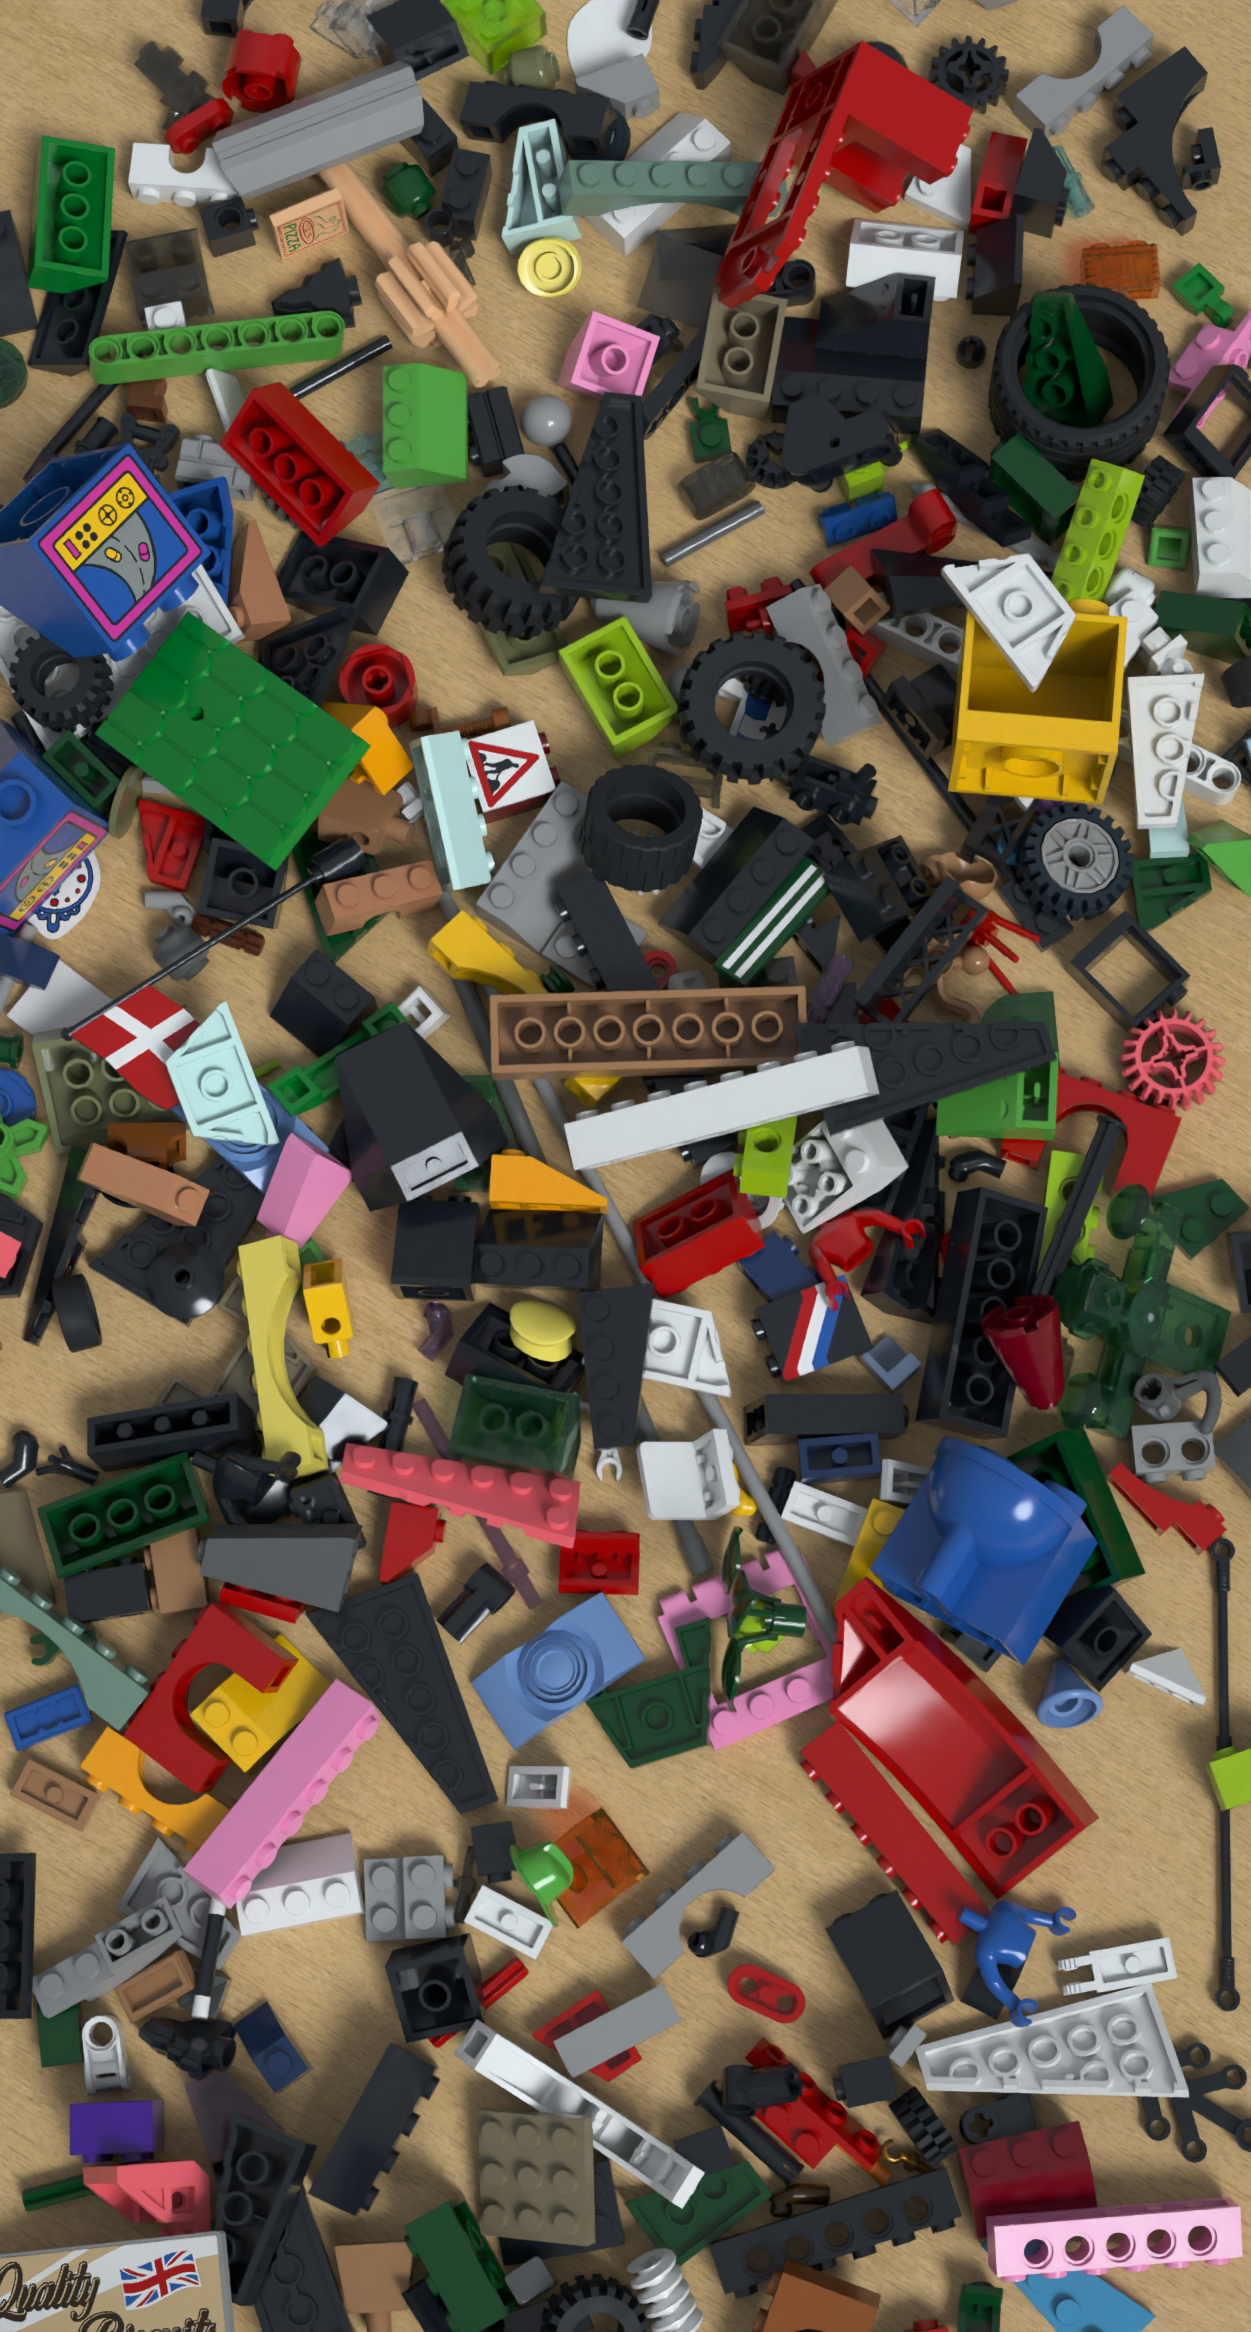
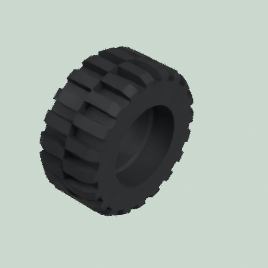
(480, 585)
(759, 658)

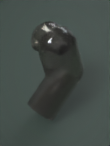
(459, 253)

